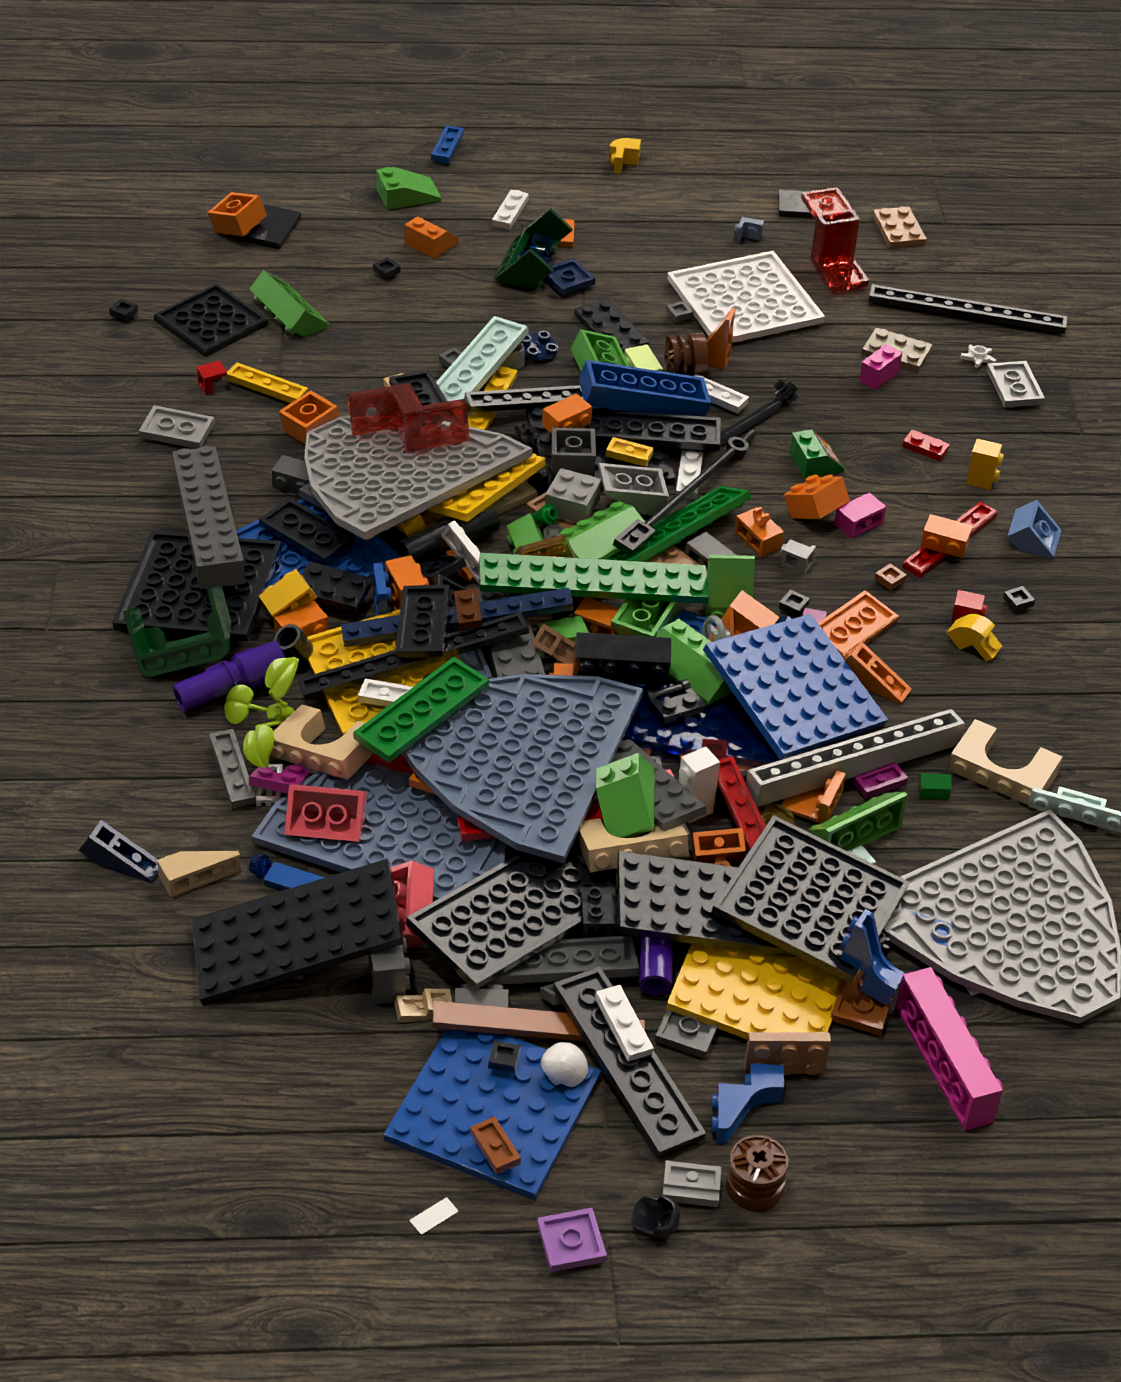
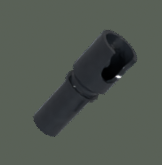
(430, 542)

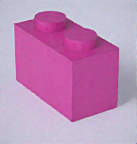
(880, 366)
(860, 515)

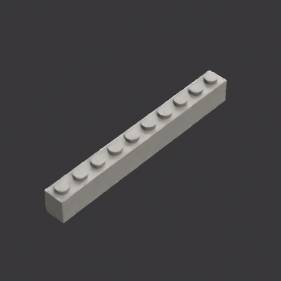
(854, 756)

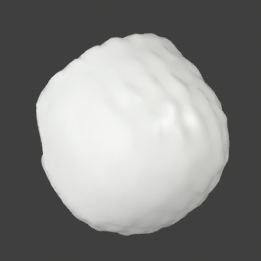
(565, 1064)

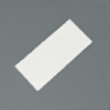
(434, 1215)

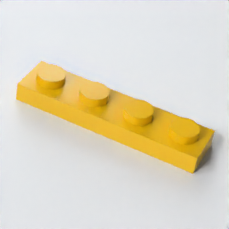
(265, 383)

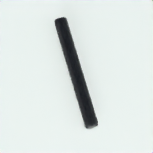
(749, 420)

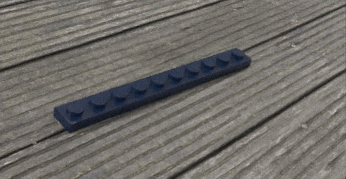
(529, 605)

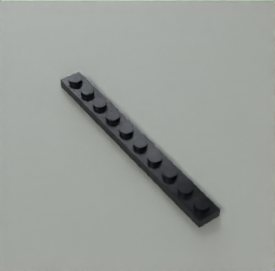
(968, 309)
(387, 663)

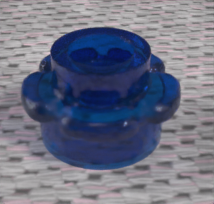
(260, 865)

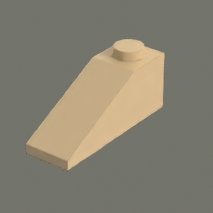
(196, 868)

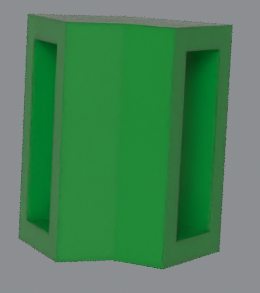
(934, 786)

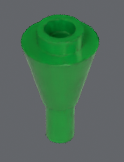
(546, 515)

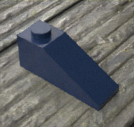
(118, 853)

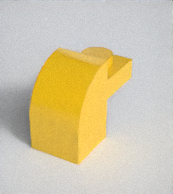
(624, 152)
(977, 631)

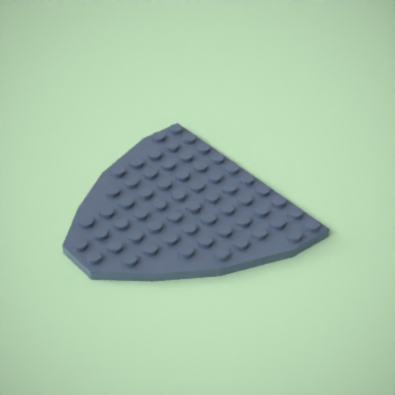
(527, 756)
(397, 825)

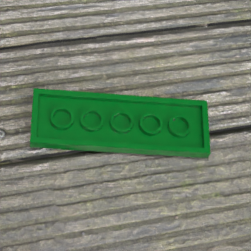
(421, 709)

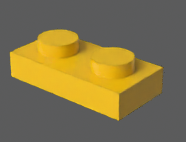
(629, 452)

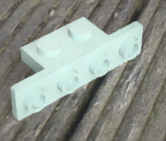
(1077, 807)

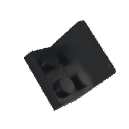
(600, 912)

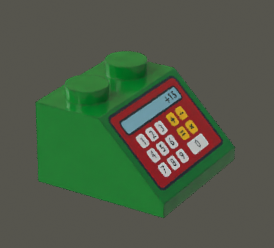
(813, 454)

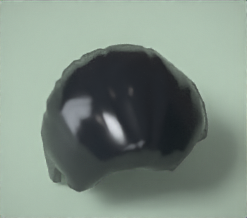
(655, 1216)

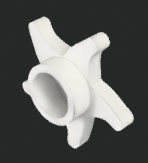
(978, 355)

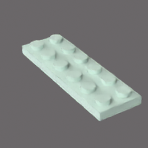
(481, 358)

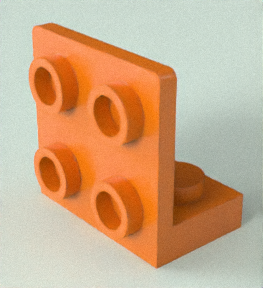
(818, 803)

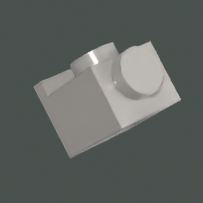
(797, 556)

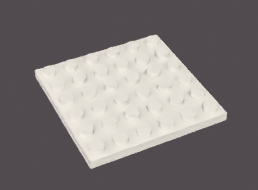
(756, 286)

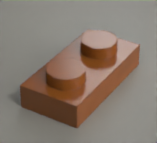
(495, 1145)

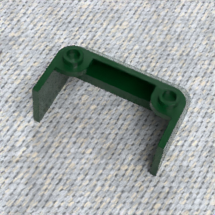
(531, 269)
(159, 657)

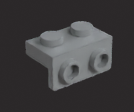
(492, 996)

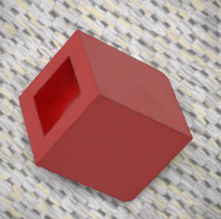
(209, 373)

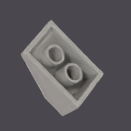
(635, 486)

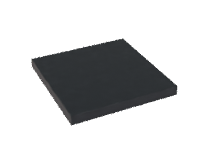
(211, 320)

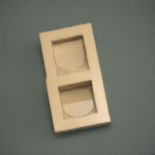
(419, 1007)

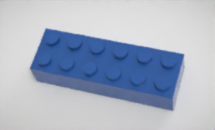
(643, 390)

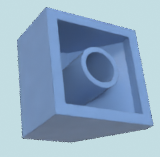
(1034, 531)

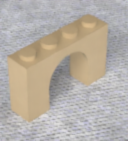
(336, 758)
(971, 762)
(602, 848)

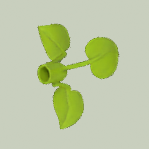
(260, 742)

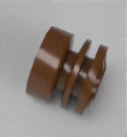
(686, 355)
(757, 1172)

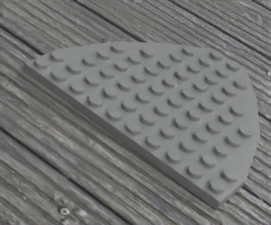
(375, 484)
(1023, 919)

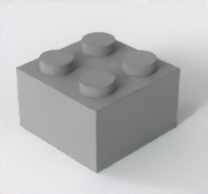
(574, 495)

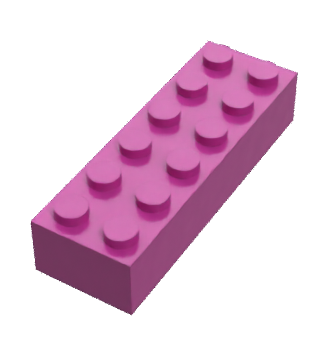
(949, 1048)

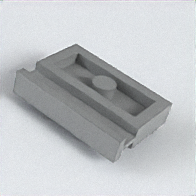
(692, 1183)

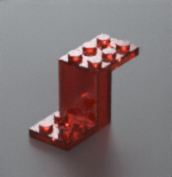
(835, 239)
(415, 424)

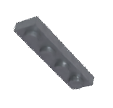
(232, 768)

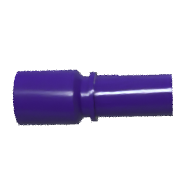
(244, 669)
(655, 965)

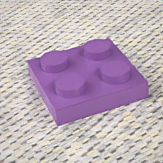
(571, 1239)

